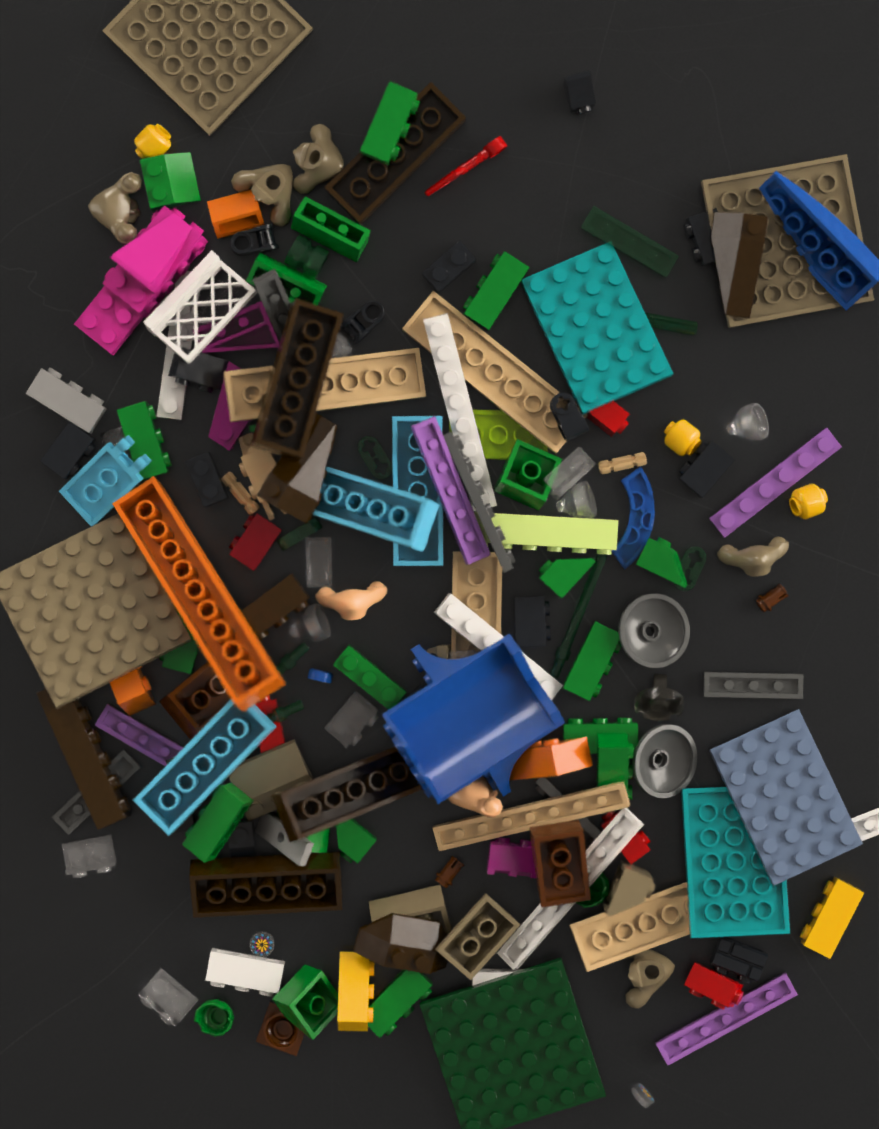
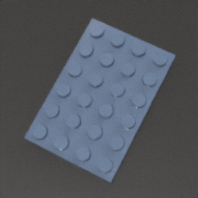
(785, 797)

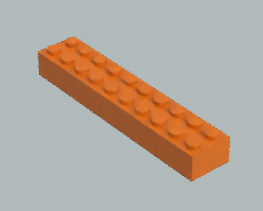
(198, 594)

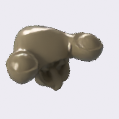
(318, 159)
(271, 186)
(116, 209)
(755, 559)
(647, 974)

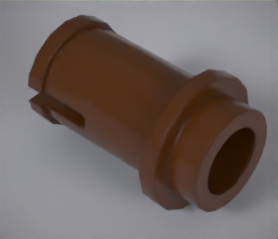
(771, 598)
(449, 872)

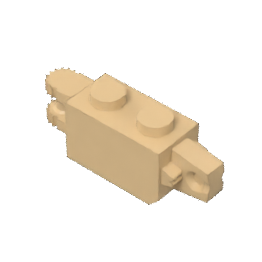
(256, 465)

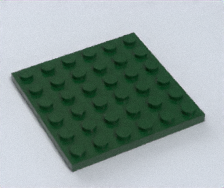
(513, 1048)

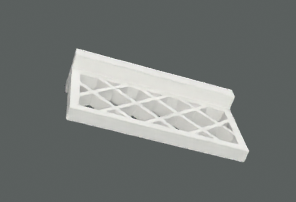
(181, 298)

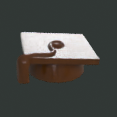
(279, 1032)

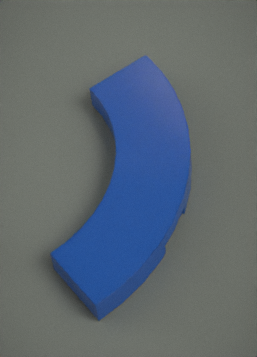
(640, 518)

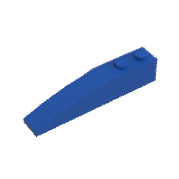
(830, 248)

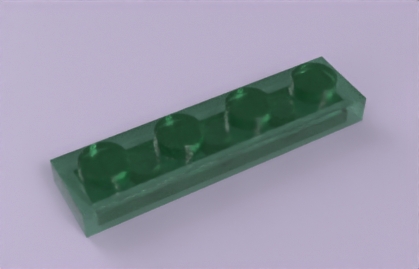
(629, 241)

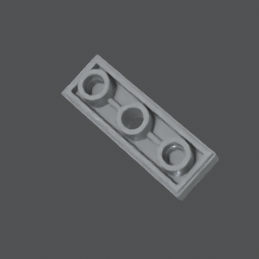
(272, 830)

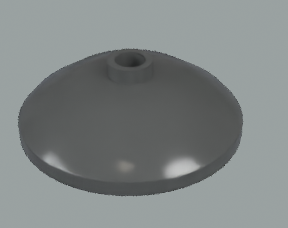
(668, 630)
(674, 761)

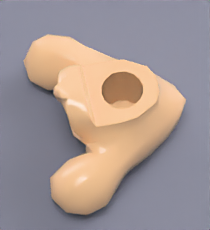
(351, 602)
(479, 798)

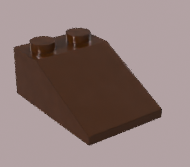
(196, 700)
(560, 863)

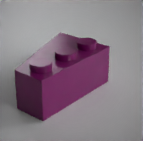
(246, 331)
(222, 430)
(510, 857)

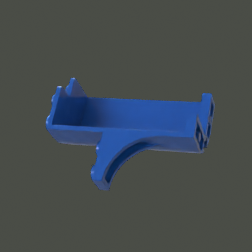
(471, 719)

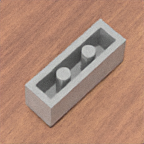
(67, 399)

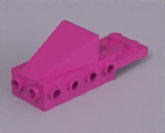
(142, 277)

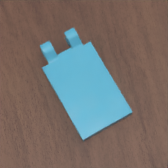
(104, 481)

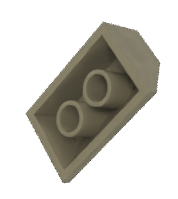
(269, 775)
(628, 888)
(421, 903)
(478, 936)

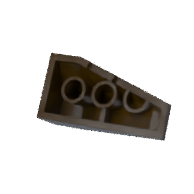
(738, 252)
(297, 484)

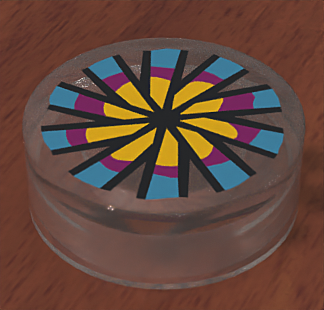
(262, 944)
(642, 1095)

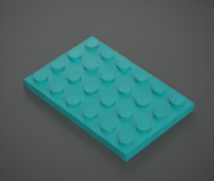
(596, 327)
(724, 874)

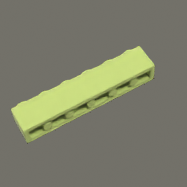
(555, 532)

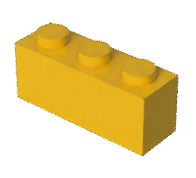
(831, 917)
(355, 992)

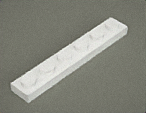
(173, 394)
(483, 635)

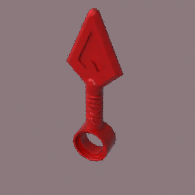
(489, 151)

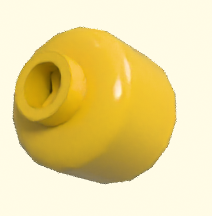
(152, 141)
(682, 437)
(808, 501)

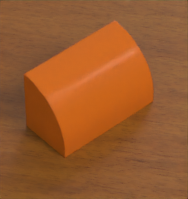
(235, 213)

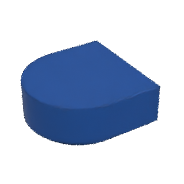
(320, 675)

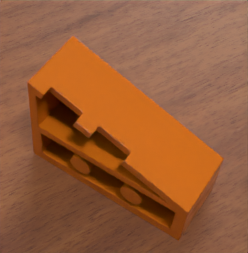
(133, 692)
(552, 758)

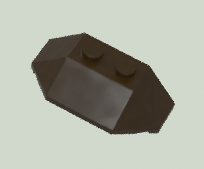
(402, 943)

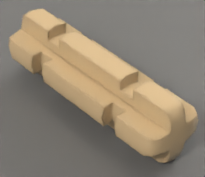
(622, 463)
(240, 493)

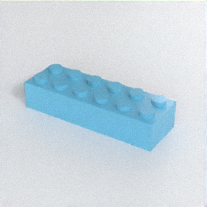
(412, 476)
(376, 509)
(203, 765)

